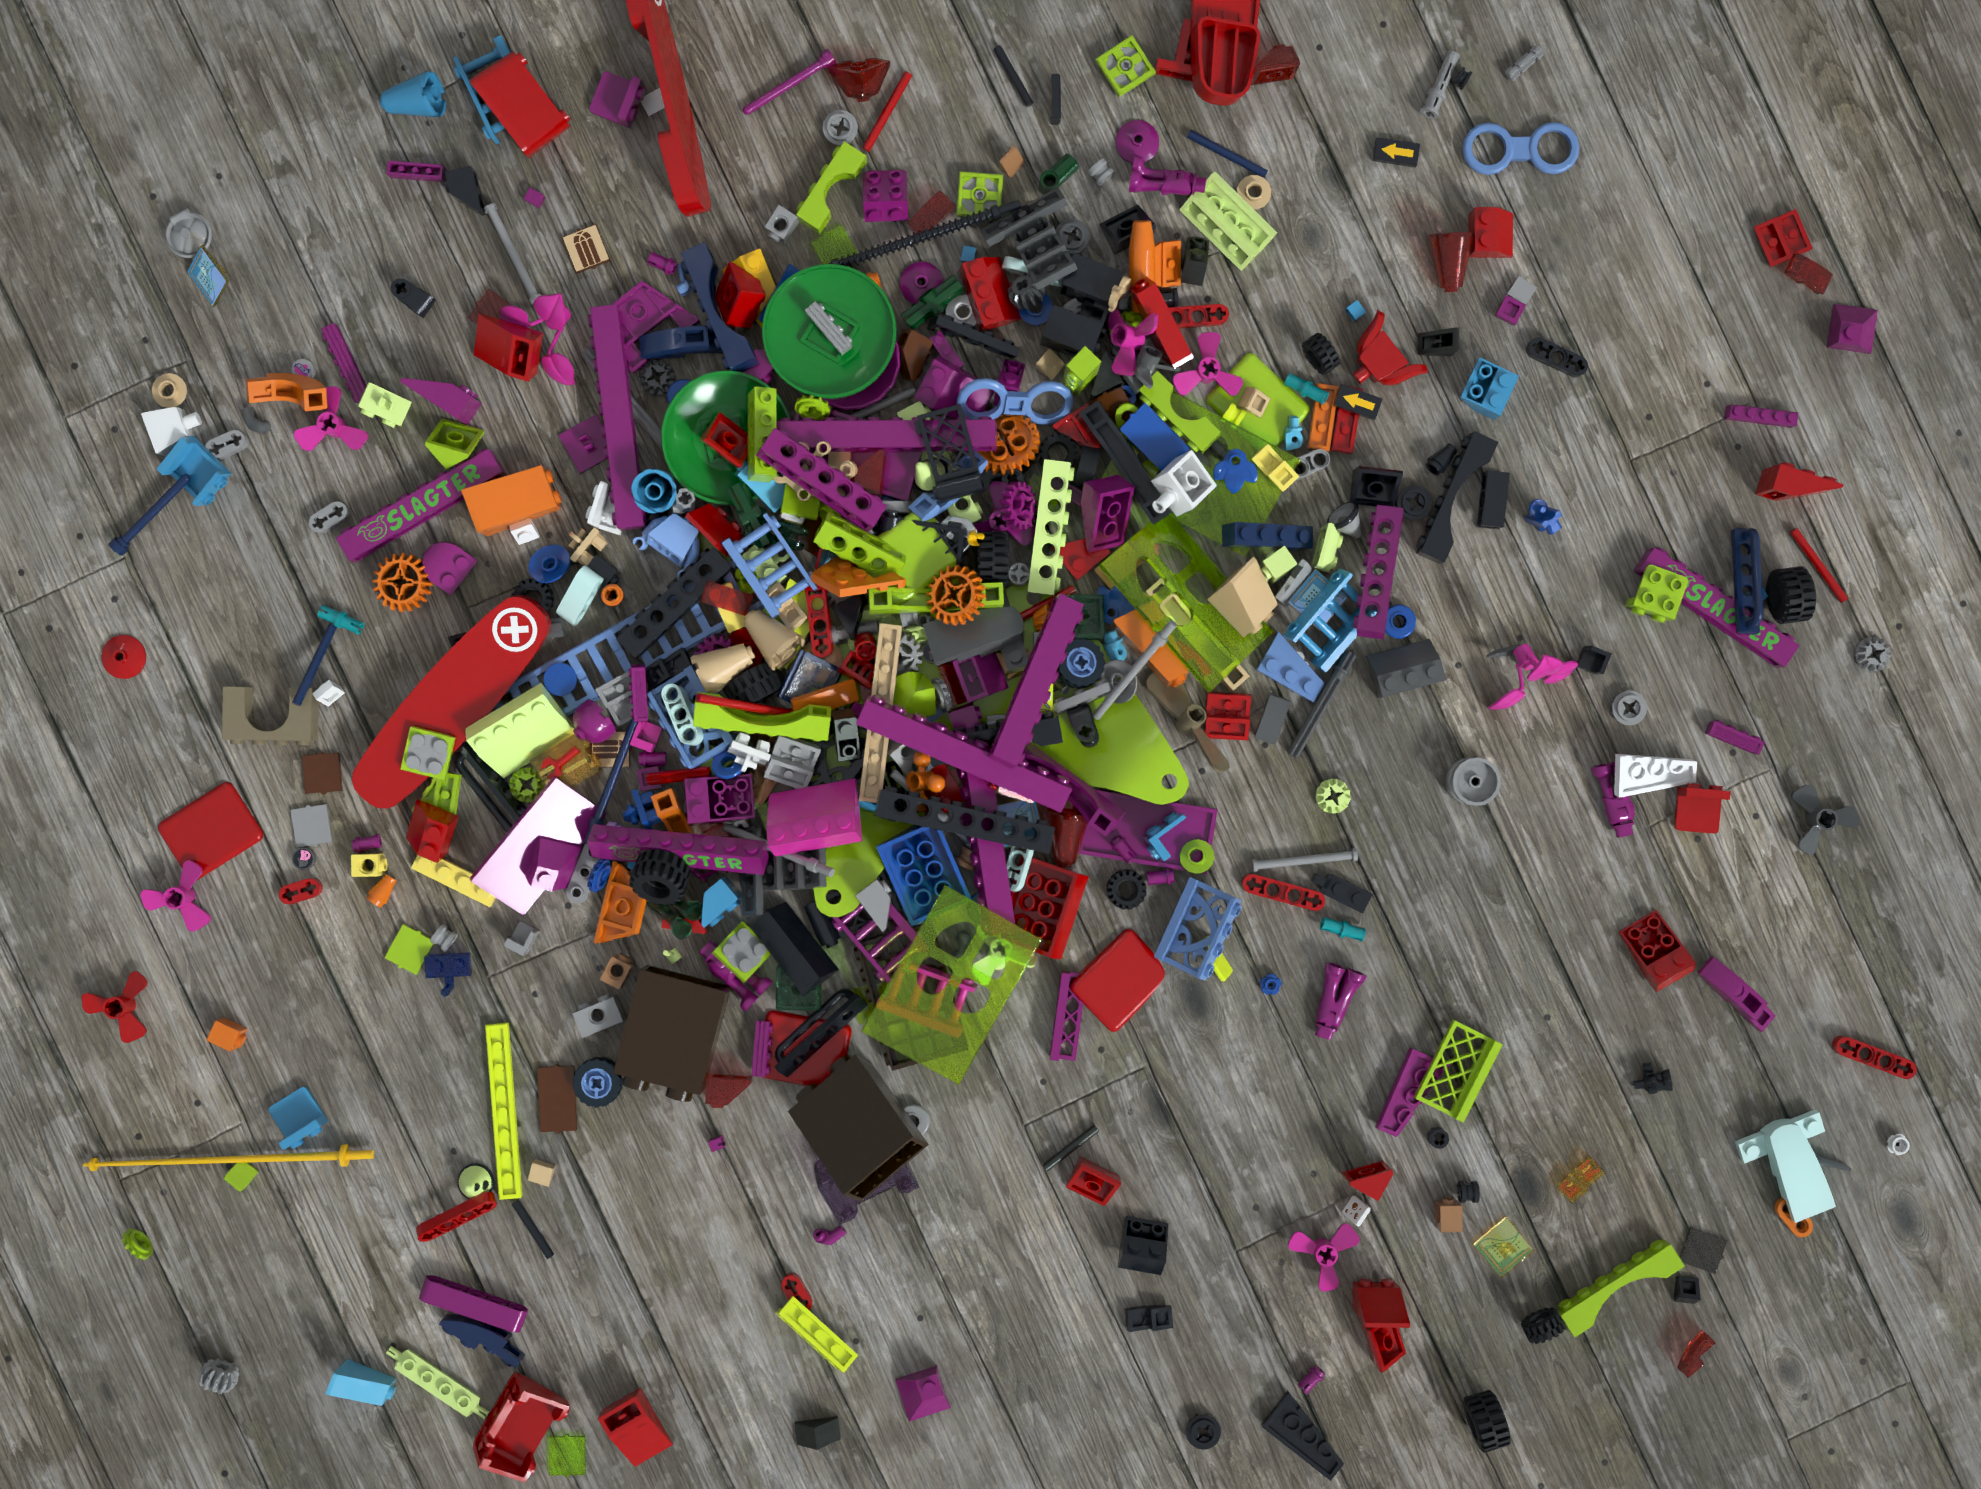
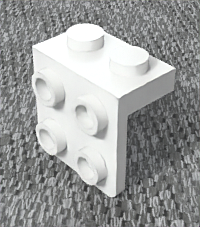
(600, 513)

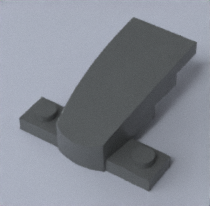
(1035, 238)
(990, 631)
(778, 875)

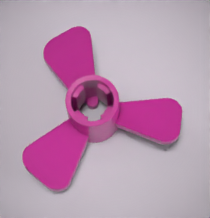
(1128, 339)
(1208, 346)
(311, 436)
(193, 915)
(1342, 1239)

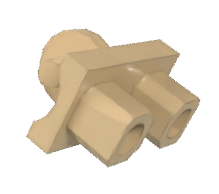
(594, 538)

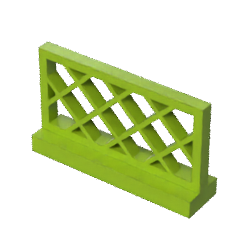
(1471, 1083)

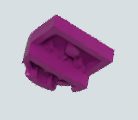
(447, 565)

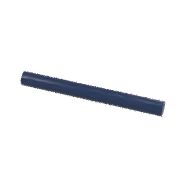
(1226, 153)
(314, 665)

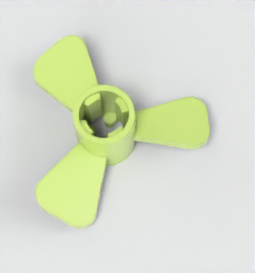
(994, 960)

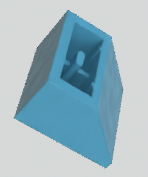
(1488, 388)
(717, 899)

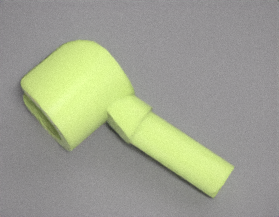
(672, 955)

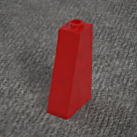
(1167, 334)

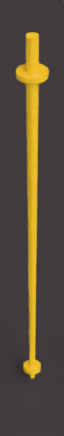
(344, 1156)

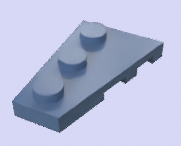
(1289, 669)

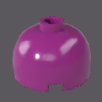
(591, 724)

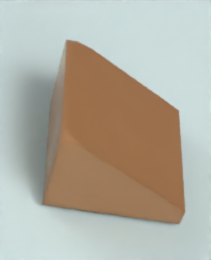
(1011, 162)

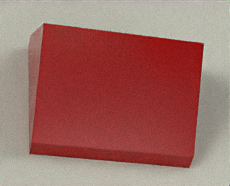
(727, 440)
(1370, 1178)
(1093, 1181)
(1384, 1345)

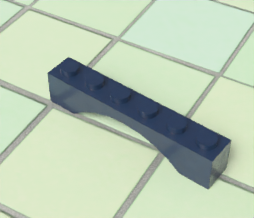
(703, 271)

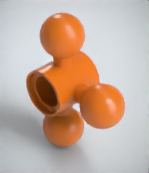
(923, 780)

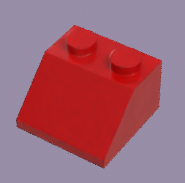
(1491, 232)
(739, 296)
(714, 526)
(431, 831)

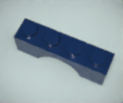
(1267, 535)

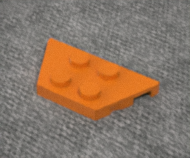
(621, 907)

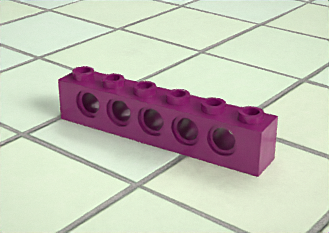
(808, 479)
(1390, 518)

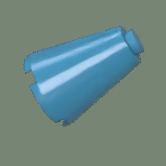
(415, 96)
(654, 490)

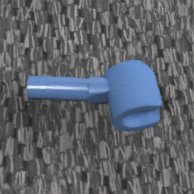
(682, 287)

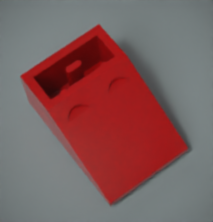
(508, 347)
(1786, 482)
(1657, 951)
(634, 1427)

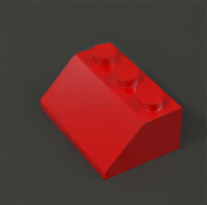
(987, 293)

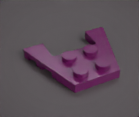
(641, 312)

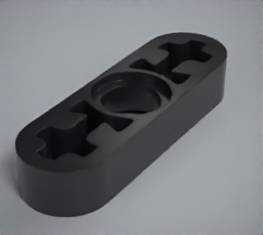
(1545, 345)

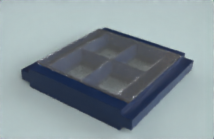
(808, 675)

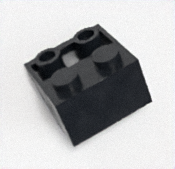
(1143, 1245)

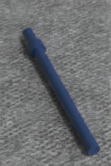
(607, 792)

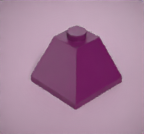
(1852, 328)
(552, 864)
(922, 1393)

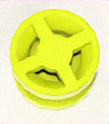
(1234, 414)

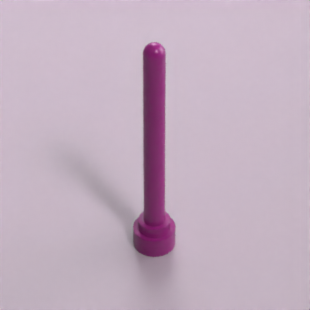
(825, 60)

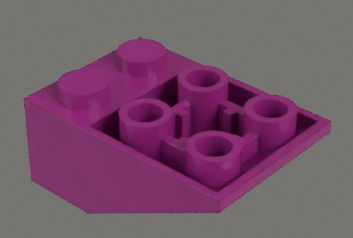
(718, 799)

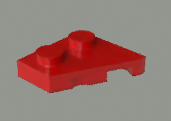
(1076, 428)
(1078, 559)

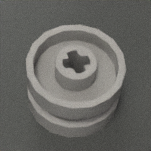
(1486, 781)

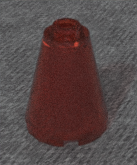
(1451, 258)
(1068, 834)

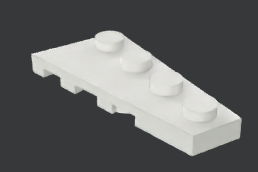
(1648, 773)

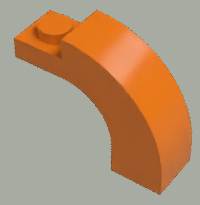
(287, 387)
(671, 811)

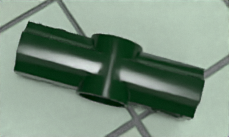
(932, 302)
(749, 512)

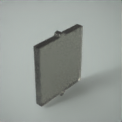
(1702, 1250)

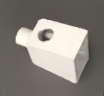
(168, 426)

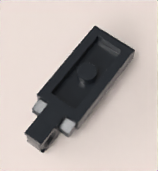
(1343, 891)

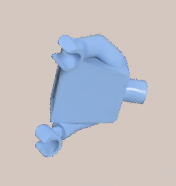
(673, 538)

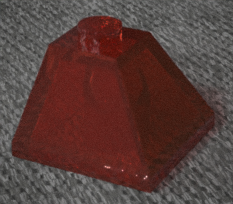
(1277, 65)

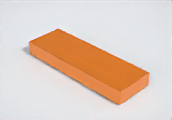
(1322, 420)
(833, 696)

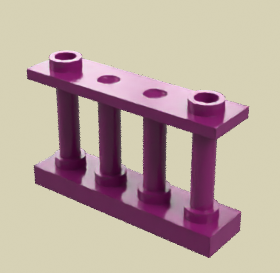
(901, 928)

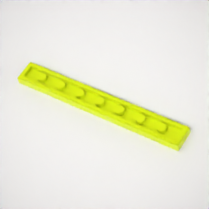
(503, 1110)

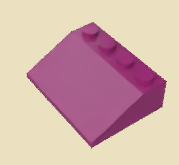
(813, 818)

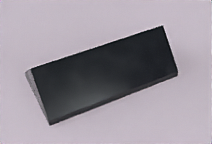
(794, 948)

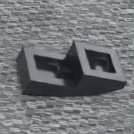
(667, 668)
(1149, 1317)

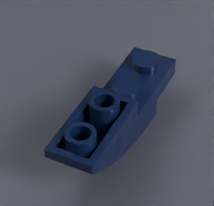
(678, 342)
(474, 1332)

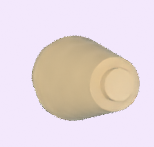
(772, 638)
(722, 665)

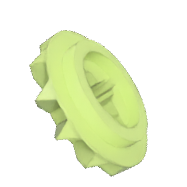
(1323, 792)

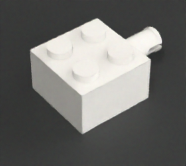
(1182, 484)

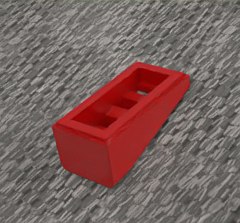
(850, 673)

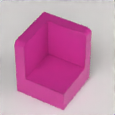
(646, 736)

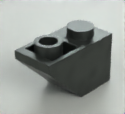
(1195, 261)
(845, 734)

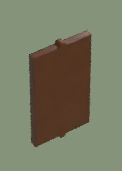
(557, 1099)

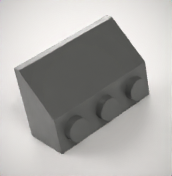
(1405, 668)

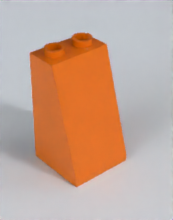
(511, 500)
(1138, 637)

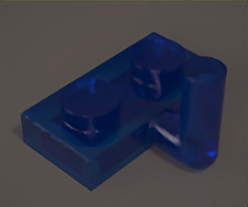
(447, 966)

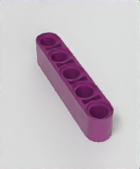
(473, 1303)

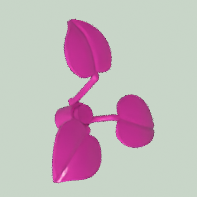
(554, 313)
(1547, 666)

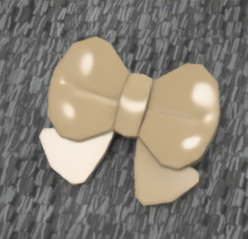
(1118, 292)

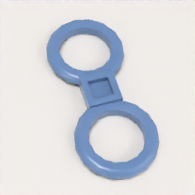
(1520, 148)
(1017, 402)

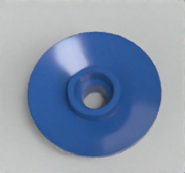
(549, 563)

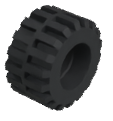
(993, 557)
(1791, 595)
(754, 684)
(660, 877)
(1487, 1421)

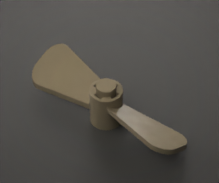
(1188, 719)

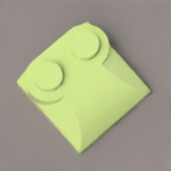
(1327, 544)

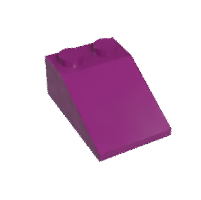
(943, 385)
(456, 401)
(1106, 511)

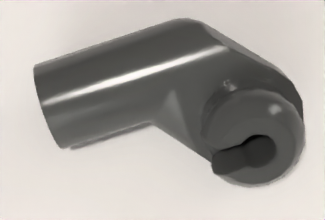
(253, 423)
(964, 940)

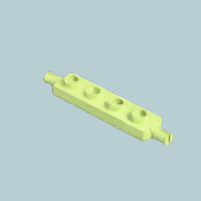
(437, 1382)

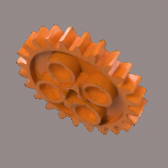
(1021, 433)

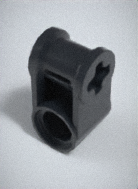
(414, 298)
(1083, 722)

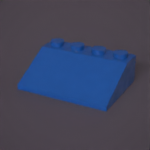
(919, 869)

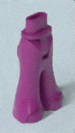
(1332, 1010)

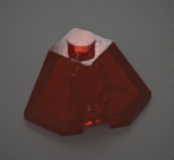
(861, 78)

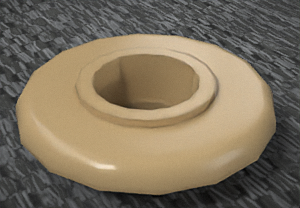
(1255, 181)
(178, 395)

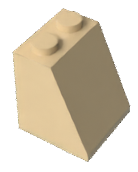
(1245, 599)

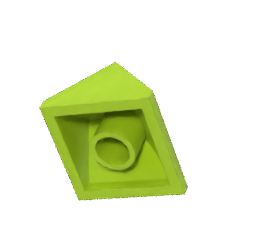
(453, 442)
(915, 693)

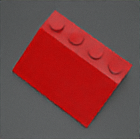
(1048, 904)

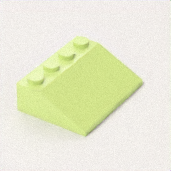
(519, 731)

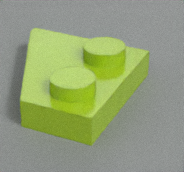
(443, 793)

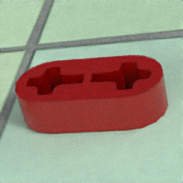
(301, 896)
(799, 1286)

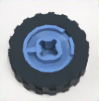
(1082, 664)
(596, 1083)

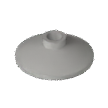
(1113, 673)

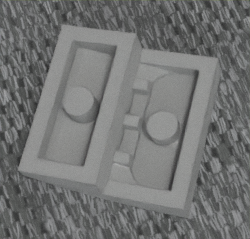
(616, 698)
(792, 762)

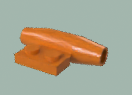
(1152, 261)

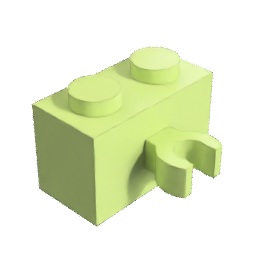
(383, 404)
(1276, 563)
(768, 566)

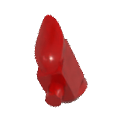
(1381, 358)

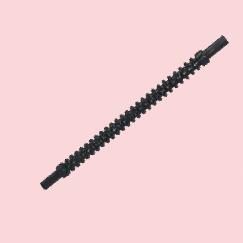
(994, 212)

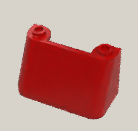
(520, 103)
(517, 1427)

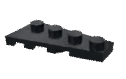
(1297, 1432)

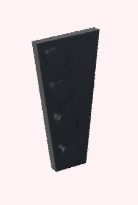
(953, 329)

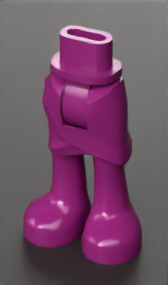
(1167, 181)
(1618, 810)
(720, 971)

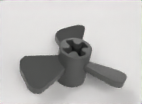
(1146, 362)
(1808, 799)

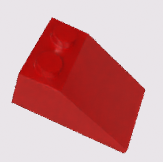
(1379, 1304)

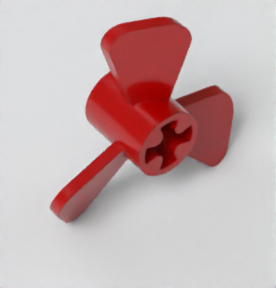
(129, 1025)

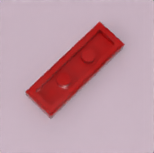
(1344, 431)

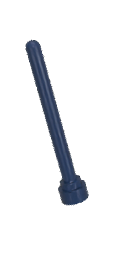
(121, 544)

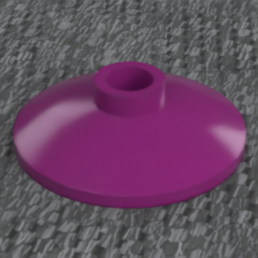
(1128, 148)
(908, 282)

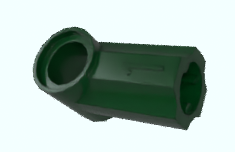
(1058, 173)

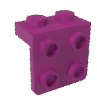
(618, 98)
(885, 196)

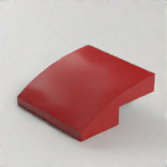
(1782, 238)
(1227, 715)

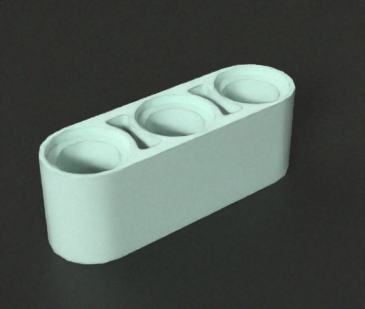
(579, 595)
(674, 707)

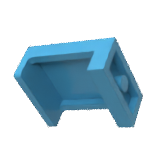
(206, 471)

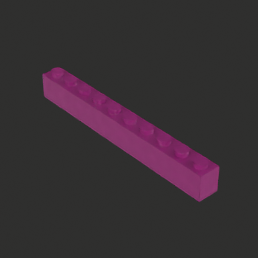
(617, 414)
(887, 435)
(962, 753)

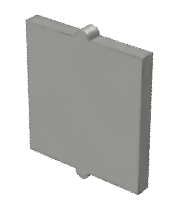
(311, 825)

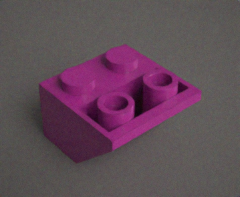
(980, 676)

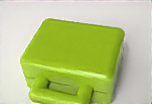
(1283, 400)
(922, 556)

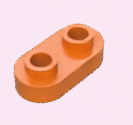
(1806, 1224)

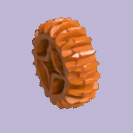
(401, 574)
(945, 580)

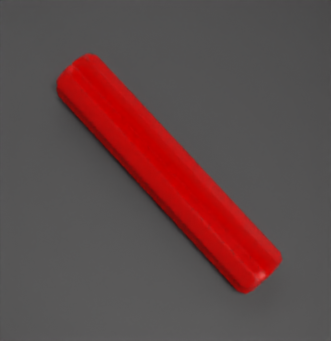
(677, 775)

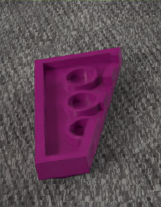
(1401, 1100)

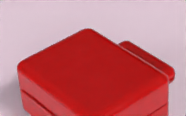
(211, 829)
(1119, 980)
(818, 1065)

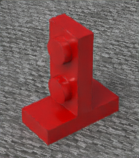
(1179, 68)

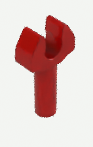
(559, 762)

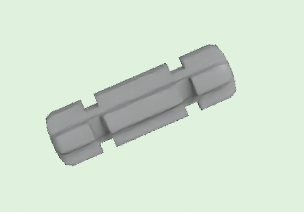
(1524, 63)

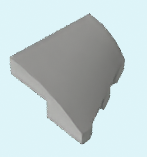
(1294, 581)

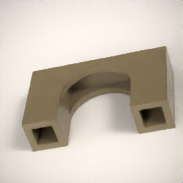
(240, 724)

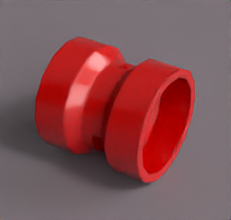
(865, 651)

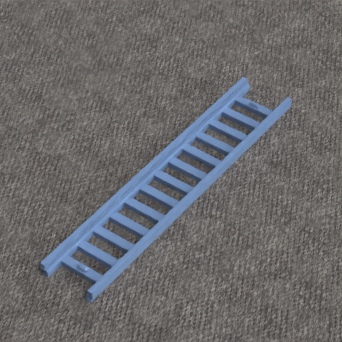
(609, 634)

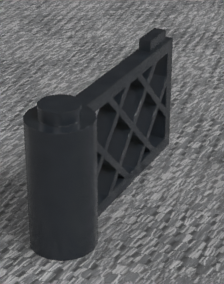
(955, 483)
(891, 518)
(822, 925)

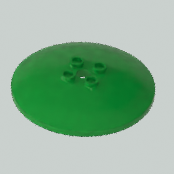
(799, 347)
(687, 419)

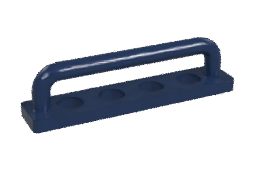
(1751, 540)

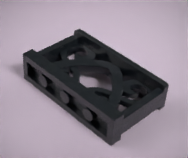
(821, 766)

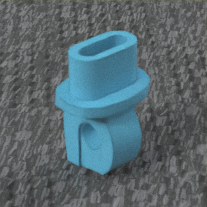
(1293, 430)
(1113, 646)

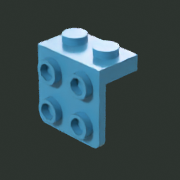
(1156, 848)
(298, 1117)

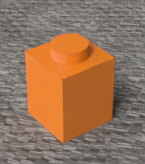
(227, 1034)

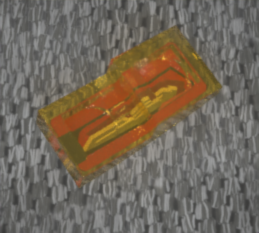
(1580, 1178)

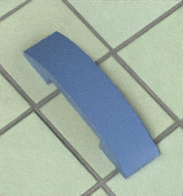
(927, 506)

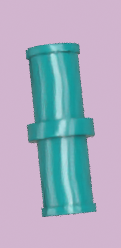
(1306, 388)
(341, 619)
(1342, 929)

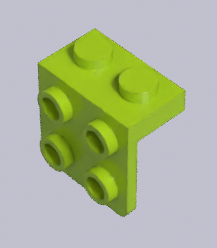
(1658, 594)

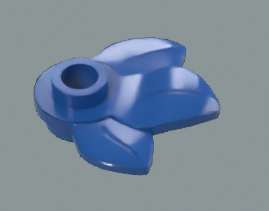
(1235, 473)
(1114, 600)

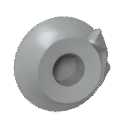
(187, 232)

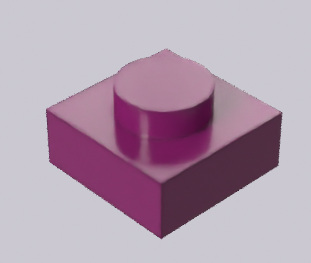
(1510, 310)
(642, 778)

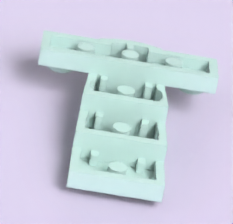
(1792, 1162)

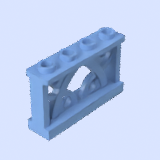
(691, 688)
(1170, 940)

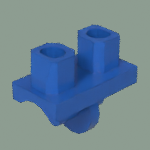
(1543, 516)
(633, 813)

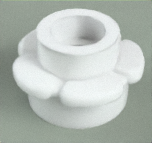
(1903, 1145)

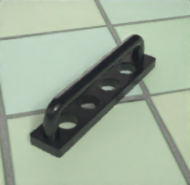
(497, 786)
(854, 1004)

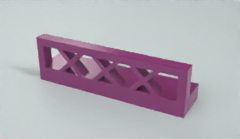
(1059, 1019)

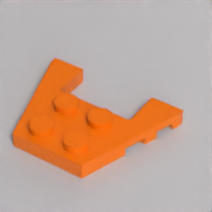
(845, 580)

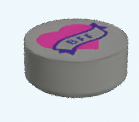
(304, 368)

